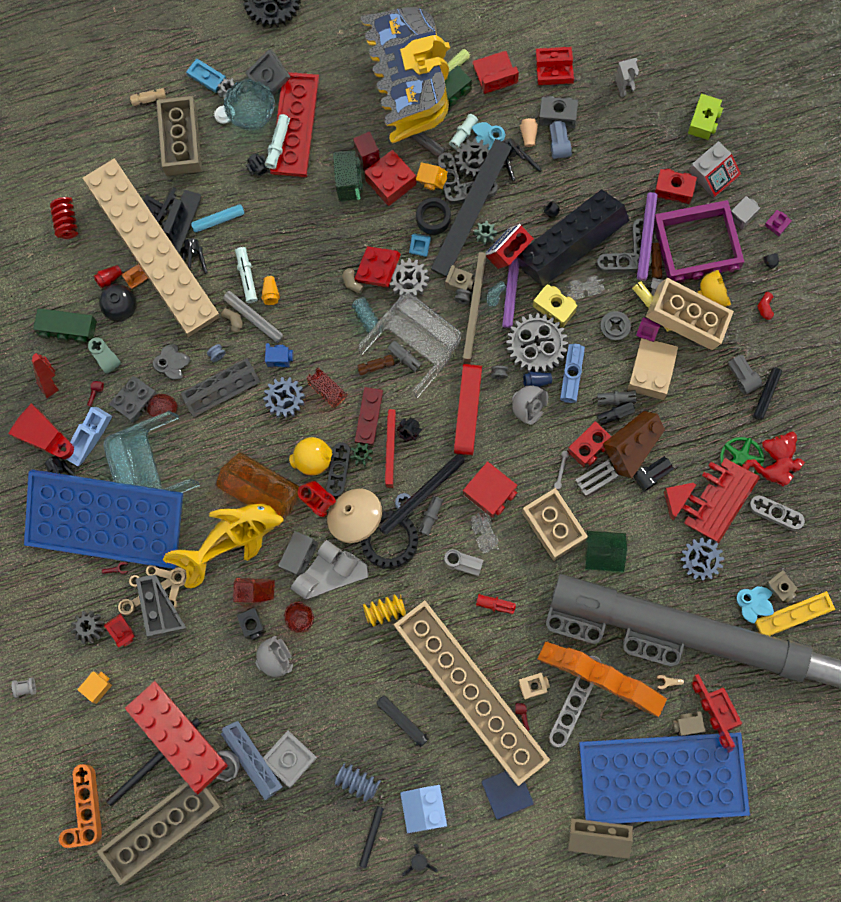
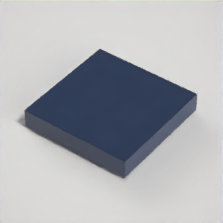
(505, 795)

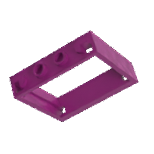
(692, 214)

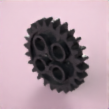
(260, 11)

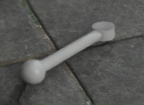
(558, 485)

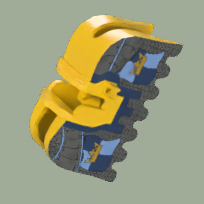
(410, 67)

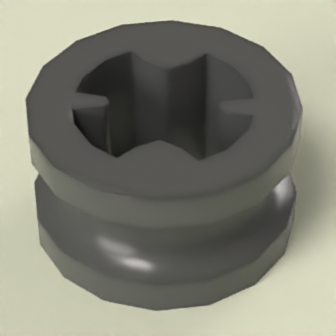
(463, 296)
(499, 372)

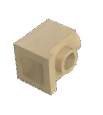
(525, 686)

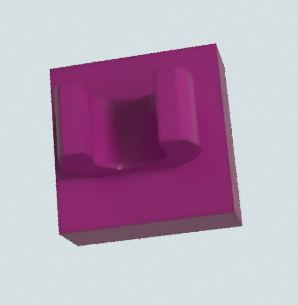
(778, 222)
(648, 329)

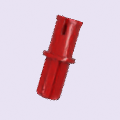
(496, 604)

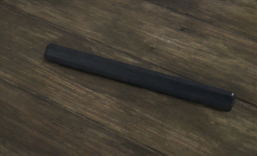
(421, 494)

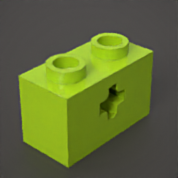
(708, 107)

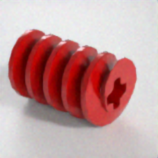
(63, 218)

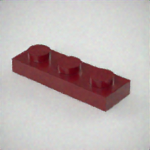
(369, 416)

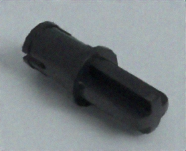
(616, 413)

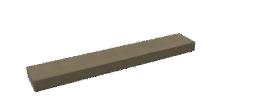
(474, 308)

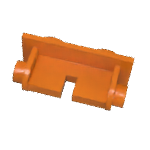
(134, 276)

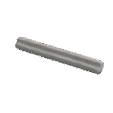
(253, 317)

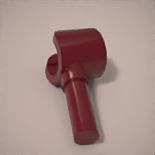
(96, 386)
(116, 569)
(520, 708)

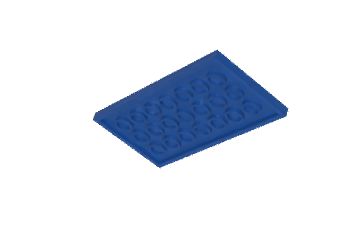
(102, 518)
(663, 779)

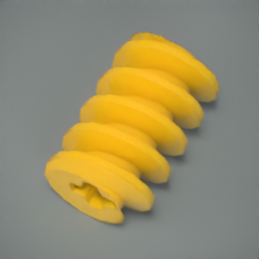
(384, 610)

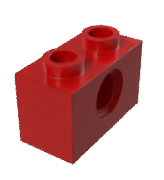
(665, 189)

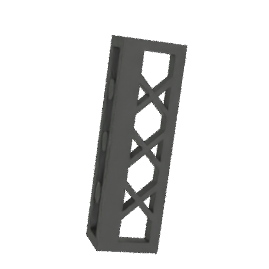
(220, 388)

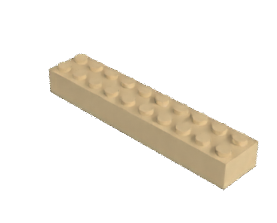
(151, 247)
(471, 693)

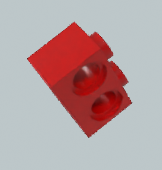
(586, 442)

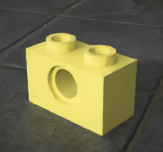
(560, 314)

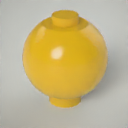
(311, 456)

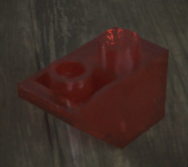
(253, 590)

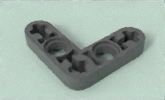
(459, 189)
(633, 258)

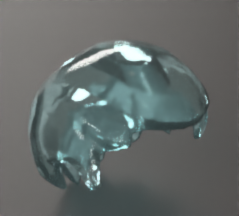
(249, 104)

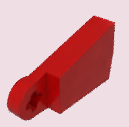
(38, 431)

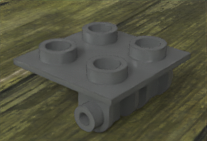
(133, 399)

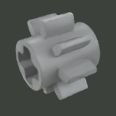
(224, 86)

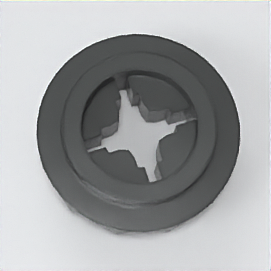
(615, 317)

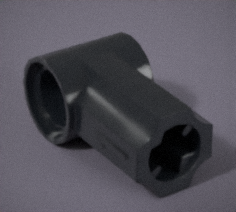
(649, 476)

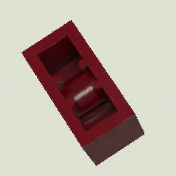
(366, 149)

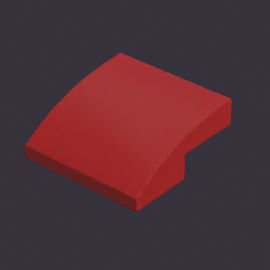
(554, 66)

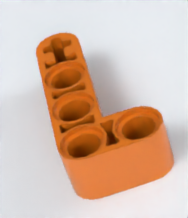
(82, 805)

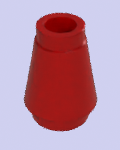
(107, 276)

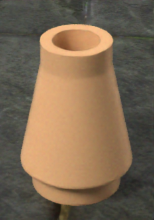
(529, 131)

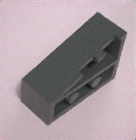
(157, 610)

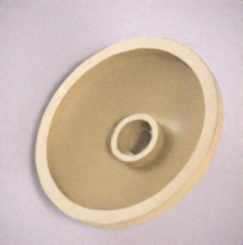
(359, 521)

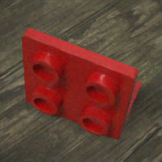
(495, 72)

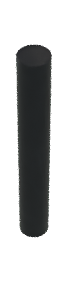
(371, 837)

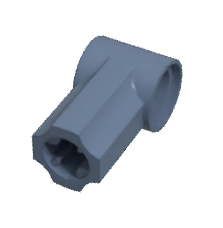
(560, 144)

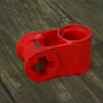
(318, 500)

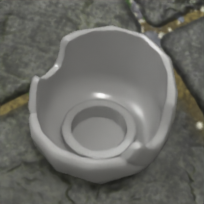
(233, 765)

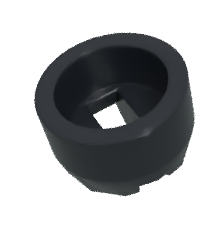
(552, 209)
(771, 260)

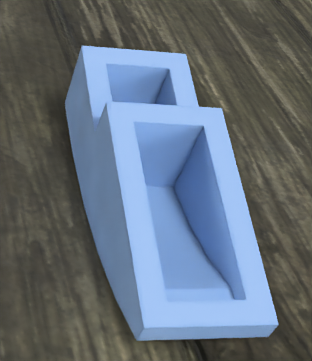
(88, 434)

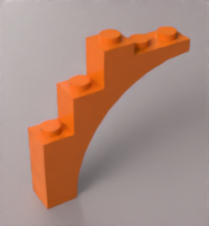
(604, 677)

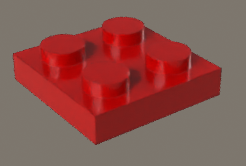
(377, 266)

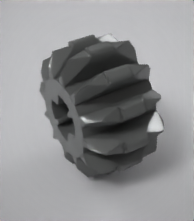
(87, 635)

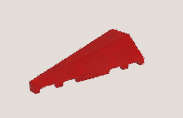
(43, 374)

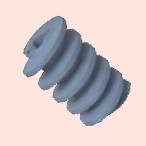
(357, 782)

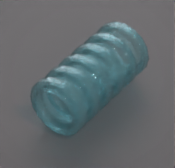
(365, 313)

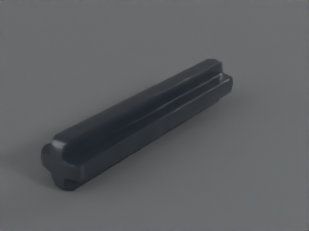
(767, 393)

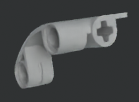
(329, 571)

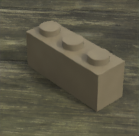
(600, 838)

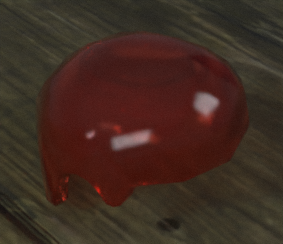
(160, 404)
(298, 617)

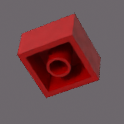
(390, 177)

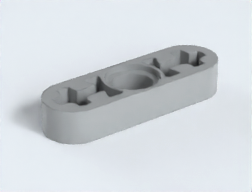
(787, 524)

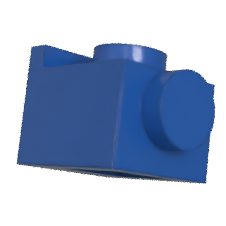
(278, 356)

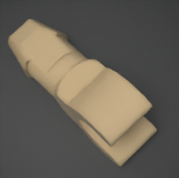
(669, 682)

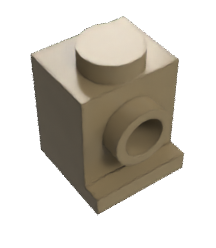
(452, 282)
(775, 586)
(689, 725)

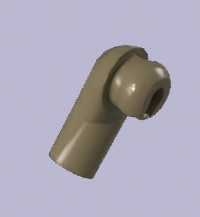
(349, 281)
(234, 318)

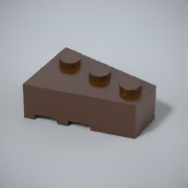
(633, 443)

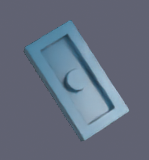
(205, 75)

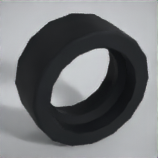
(433, 229)

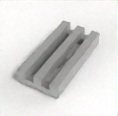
(609, 470)

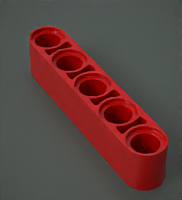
(468, 409)

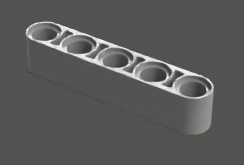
(573, 712)

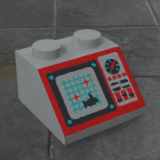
(715, 169)

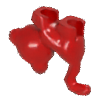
(782, 450)

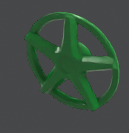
(742, 455)

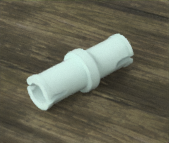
(463, 131)

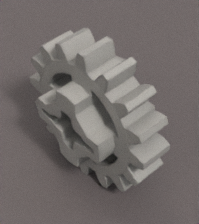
(409, 286)

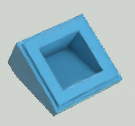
(420, 244)

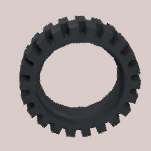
(404, 558)

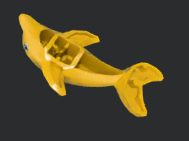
(236, 529)

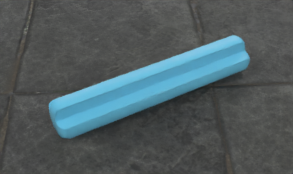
(217, 218)

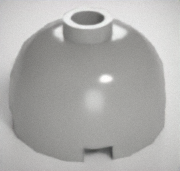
(528, 403)
(273, 657)

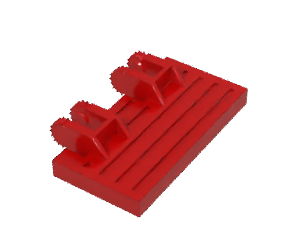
(722, 501)

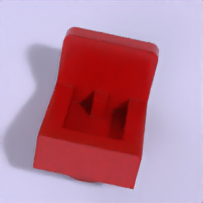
(120, 630)

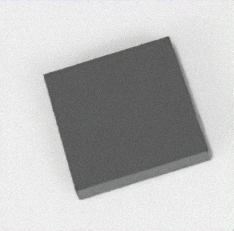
(269, 72)

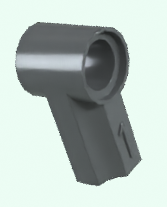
(746, 378)

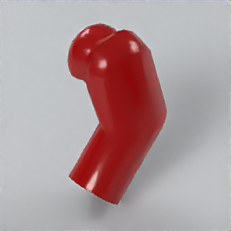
(764, 307)

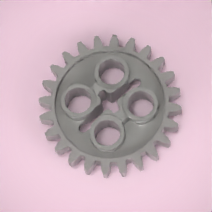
(532, 328)

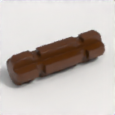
(656, 262)
(375, 365)

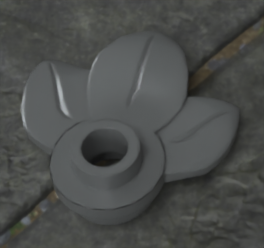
(173, 360)

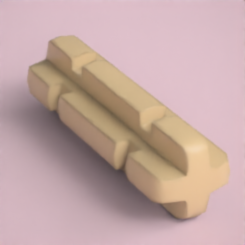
(148, 96)

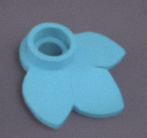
(485, 133)
(757, 605)

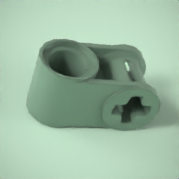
(105, 357)

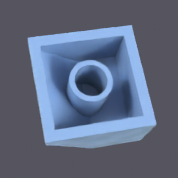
(423, 809)

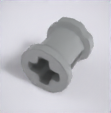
(23, 687)

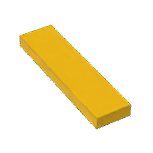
(795, 614)

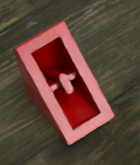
(676, 497)

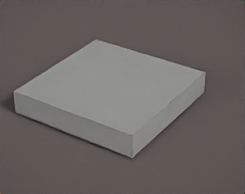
(289, 759)

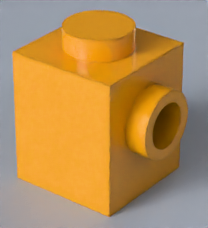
(431, 176)
(95, 686)

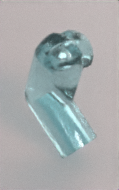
(493, 294)

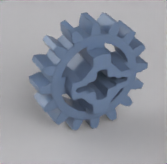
(276, 394)
(710, 555)

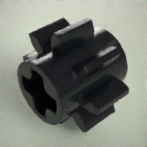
(256, 165)
(409, 429)

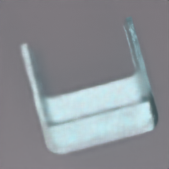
(132, 457)

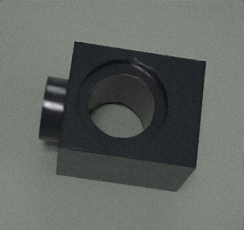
(247, 616)

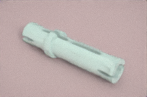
(275, 148)
(244, 267)

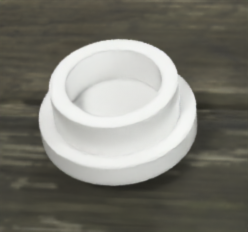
(220, 115)

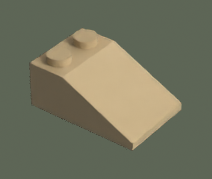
(653, 368)

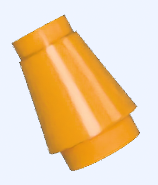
(270, 291)

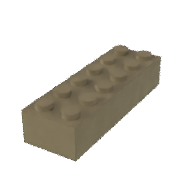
(158, 831)

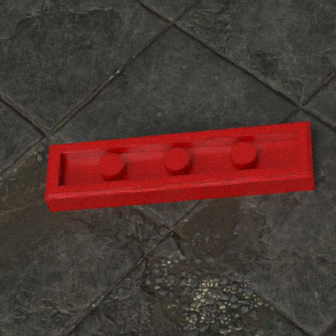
(390, 448)

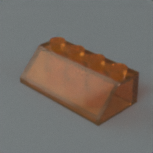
(257, 484)

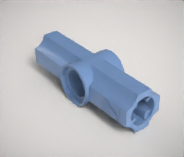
(573, 362)

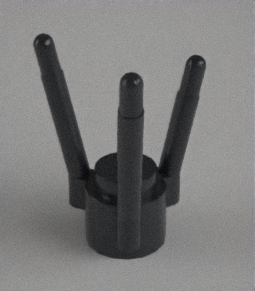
(516, 150)
(191, 249)
(54, 465)
(419, 862)

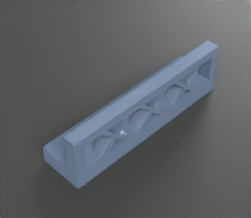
(251, 760)

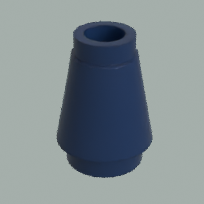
(537, 379)

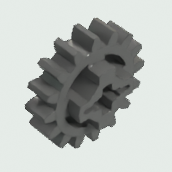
(473, 150)

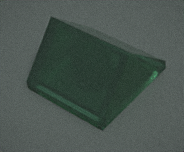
(606, 551)

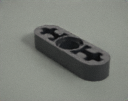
(346, 457)

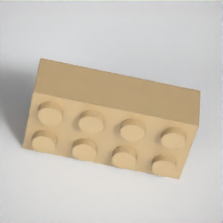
(689, 314)

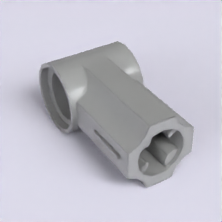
(465, 563)

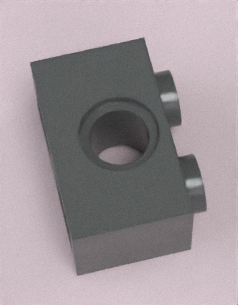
(549, 115)

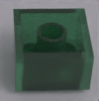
(348, 175)

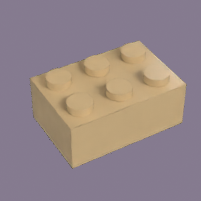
(554, 524)

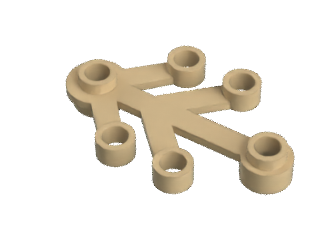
(169, 582)

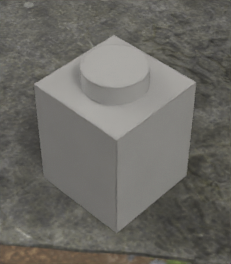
(745, 212)

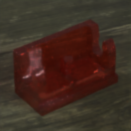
(326, 387)

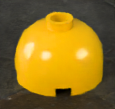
(714, 288)

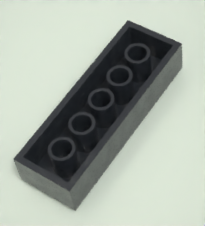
(573, 237)

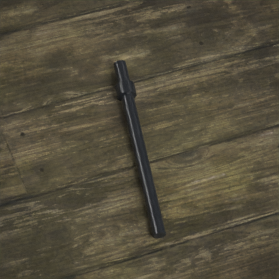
(141, 773)

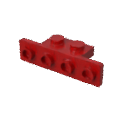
(720, 710)

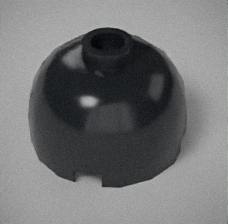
(117, 302)

